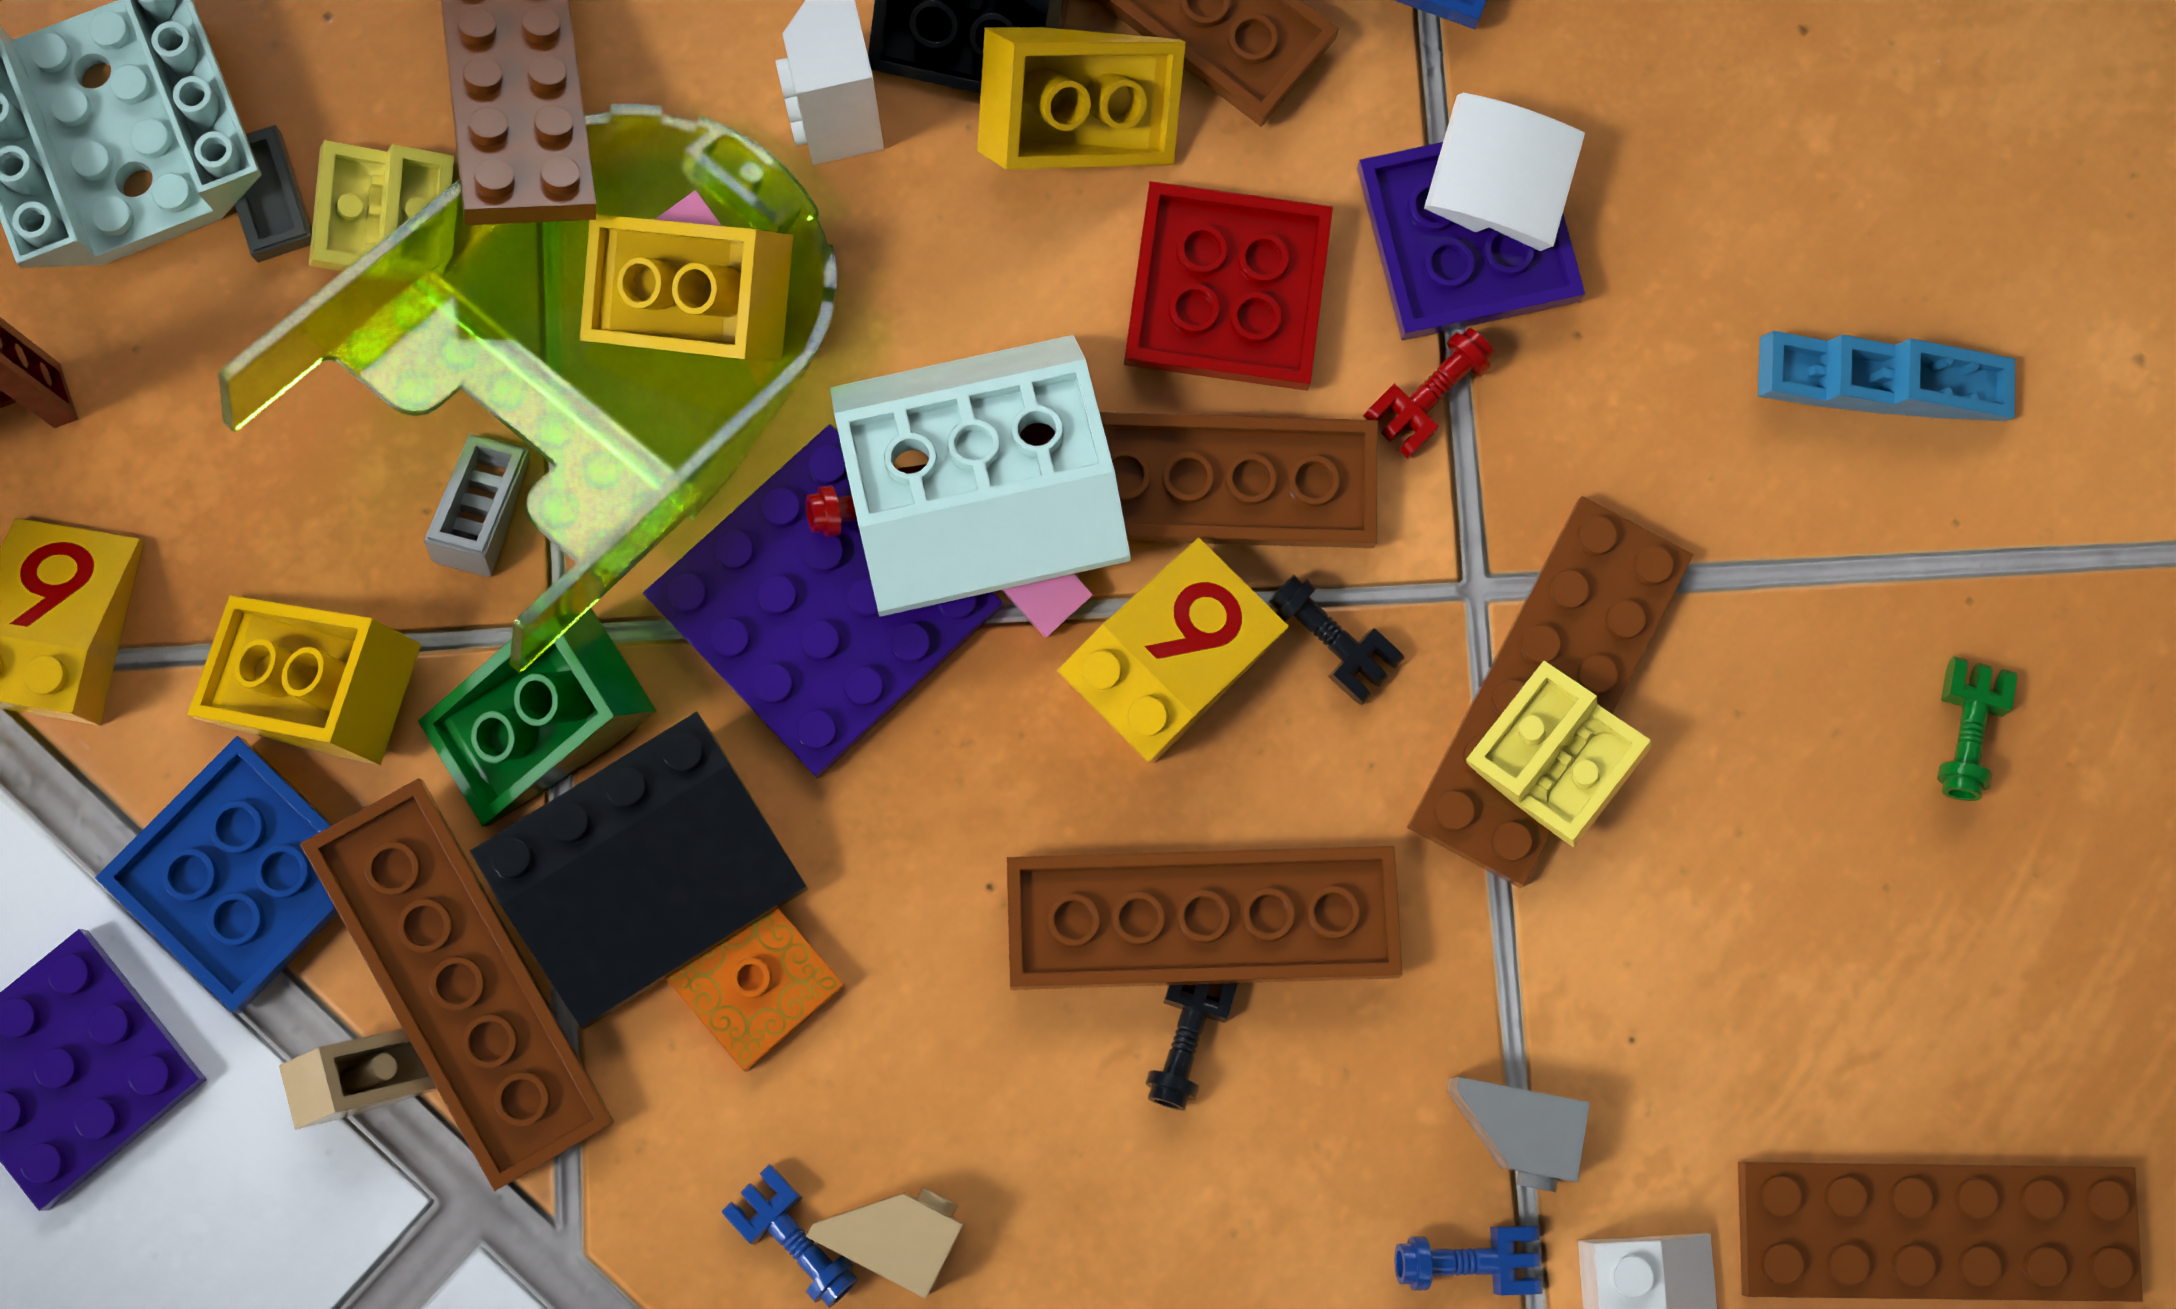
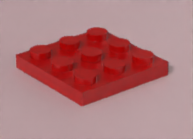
(1228, 286)

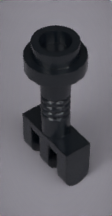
(1295, 601)
(1172, 1085)

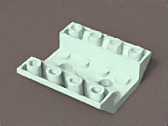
(77, 145)
(986, 502)

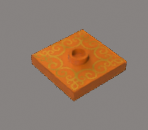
(756, 987)

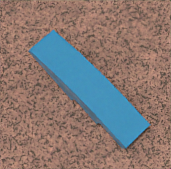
(1886, 377)

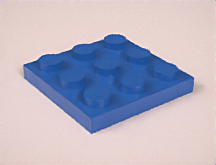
(227, 875)

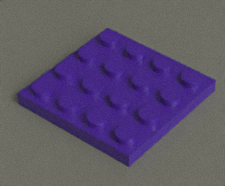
(798, 618)

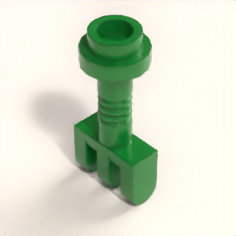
(1964, 776)

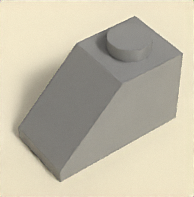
(1525, 1130)

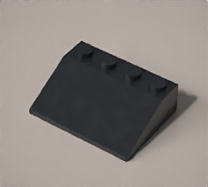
(638, 870)

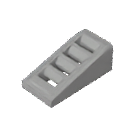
(477, 543)

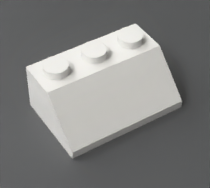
(829, 82)
(1648, 1272)

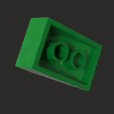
(525, 731)

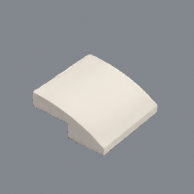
(1504, 170)

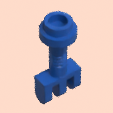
(1418, 1263)
(829, 1278)

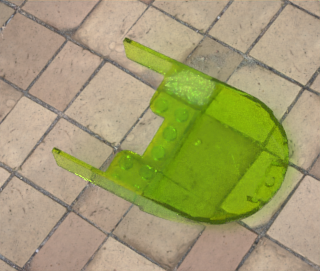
(499, 314)

